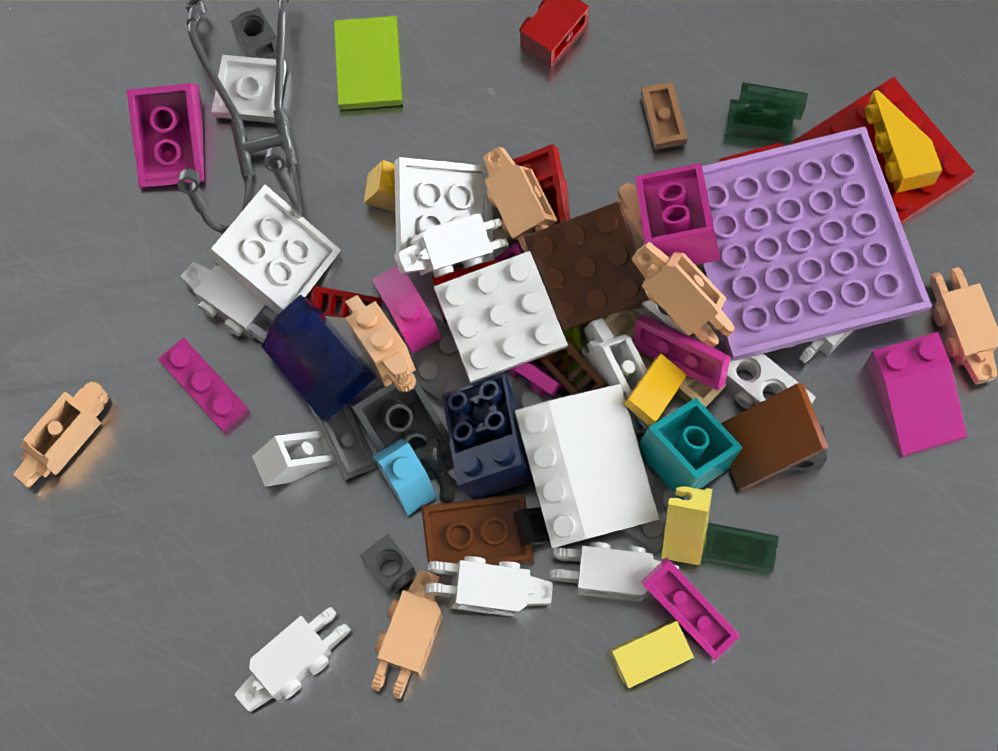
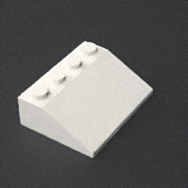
(586, 465)

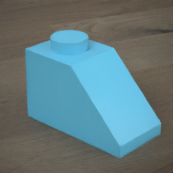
(405, 476)

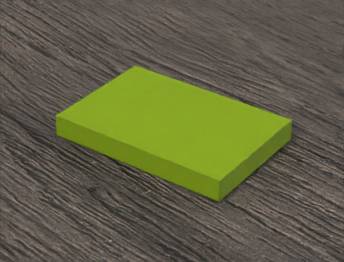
(368, 62)

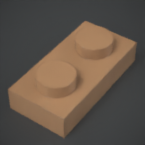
(663, 115)

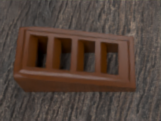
(550, 362)

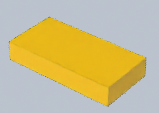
(655, 389)

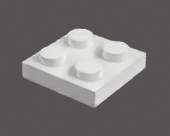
(250, 87)

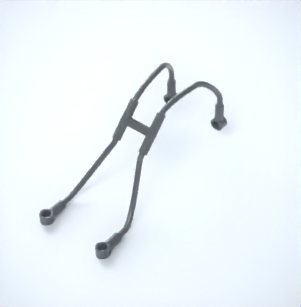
(286, 154)

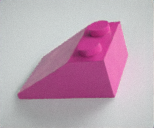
(166, 132)
(678, 213)
(917, 393)

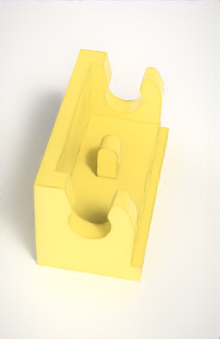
(687, 525)
(650, 653)

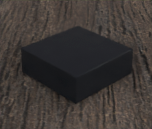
(531, 526)

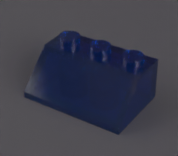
(316, 358)

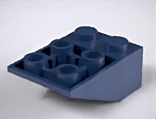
(486, 437)

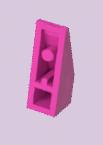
(407, 309)

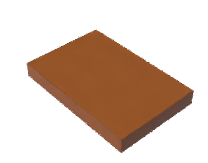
(775, 436)
(475, 529)

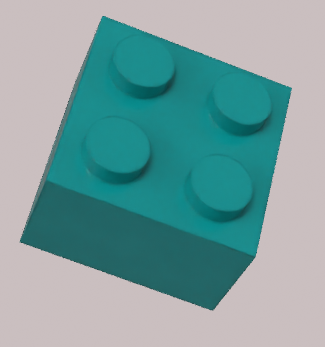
(689, 447)

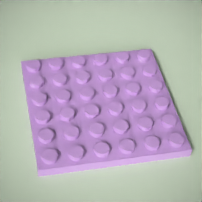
(808, 244)

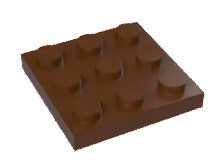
(588, 266)

